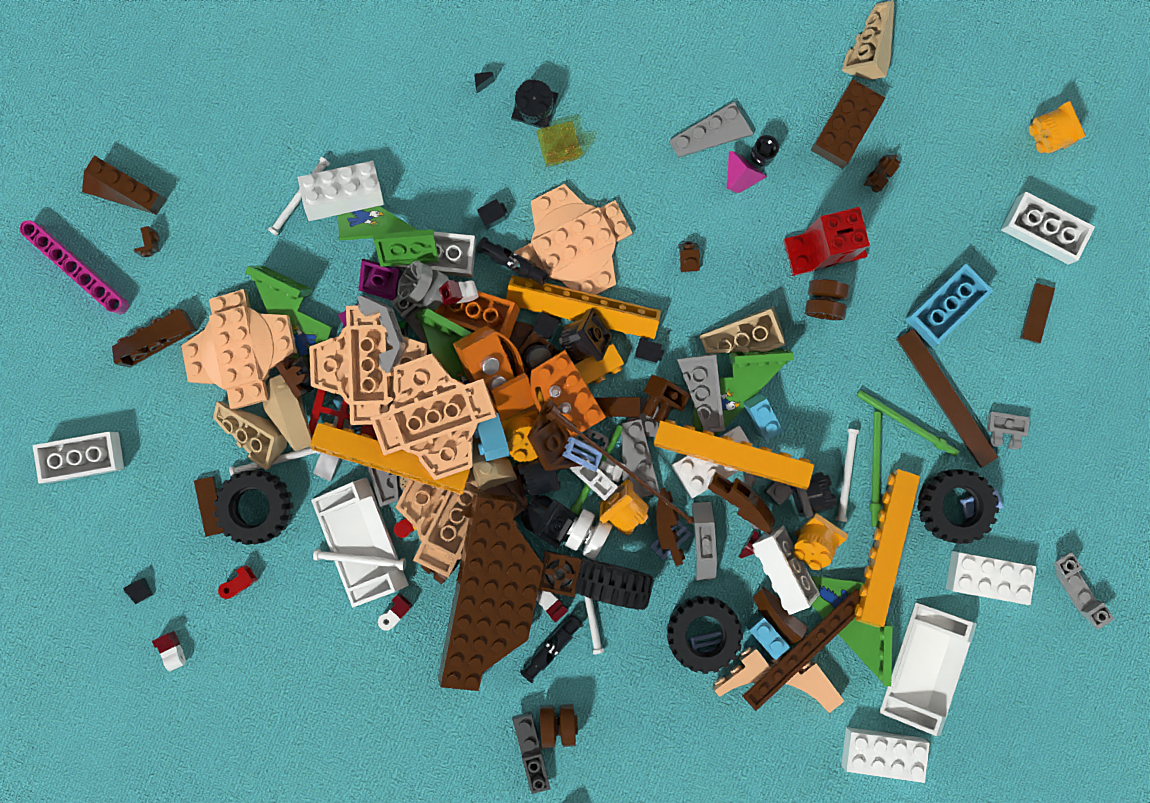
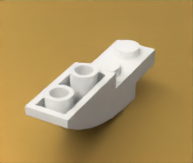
(595, 480)

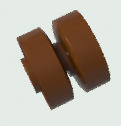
(827, 294)
(564, 726)

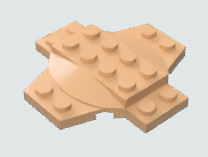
(575, 240)
(238, 349)
(352, 367)
(433, 416)
(438, 522)

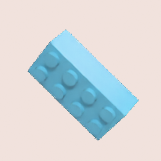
(948, 305)

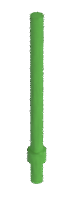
(939, 443)
(875, 507)
(576, 508)

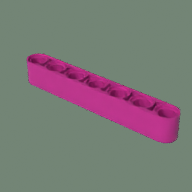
(66, 263)

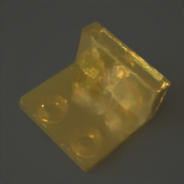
(559, 144)

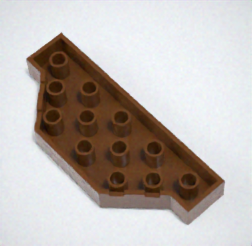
(491, 595)

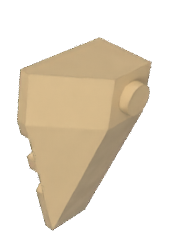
(872, 50)
(751, 333)
(287, 413)
(253, 433)
(491, 472)

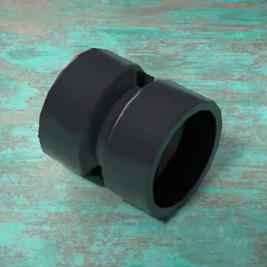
(764, 150)

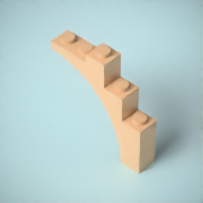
(808, 678)

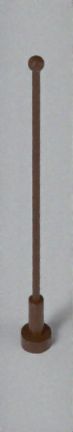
(554, 413)

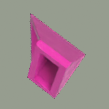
(741, 173)

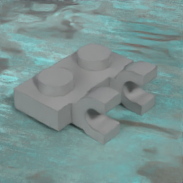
(1007, 424)

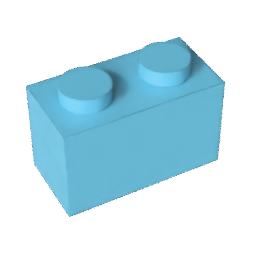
(763, 417)
(492, 439)
(768, 637)

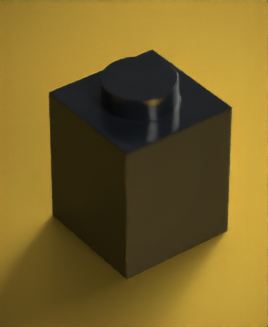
(492, 213)
(649, 351)
(778, 492)

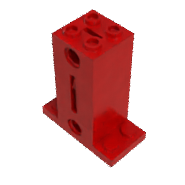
(828, 242)

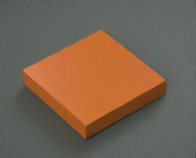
(512, 397)

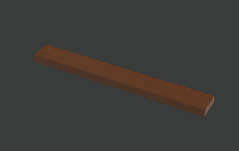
(947, 398)
(803, 651)

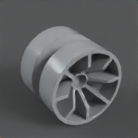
(421, 285)

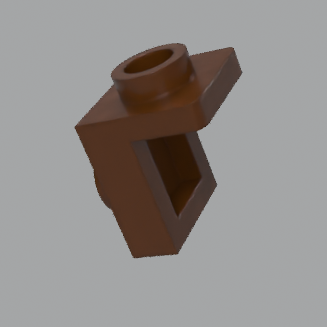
(150, 240)
(689, 256)

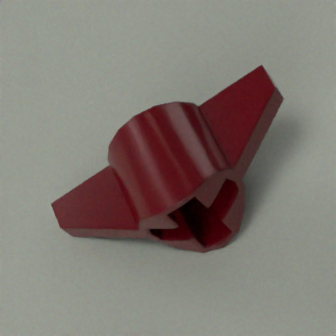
(748, 547)

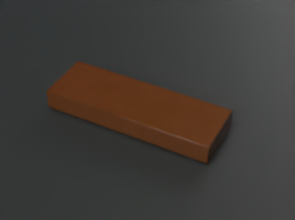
(1037, 313)
(206, 494)

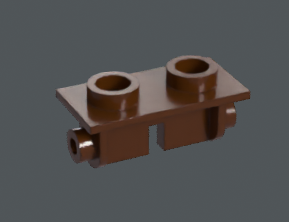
(886, 166)

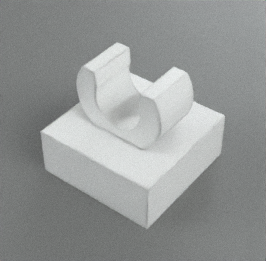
(611, 470)

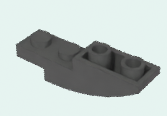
(531, 752)

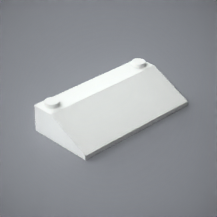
(357, 528)
(928, 669)

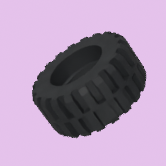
(932, 506)
(229, 514)
(614, 584)
(725, 650)

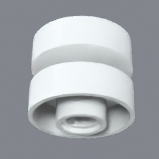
(584, 532)

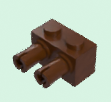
(665, 393)

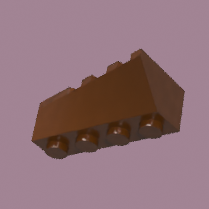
(111, 184)
(152, 339)

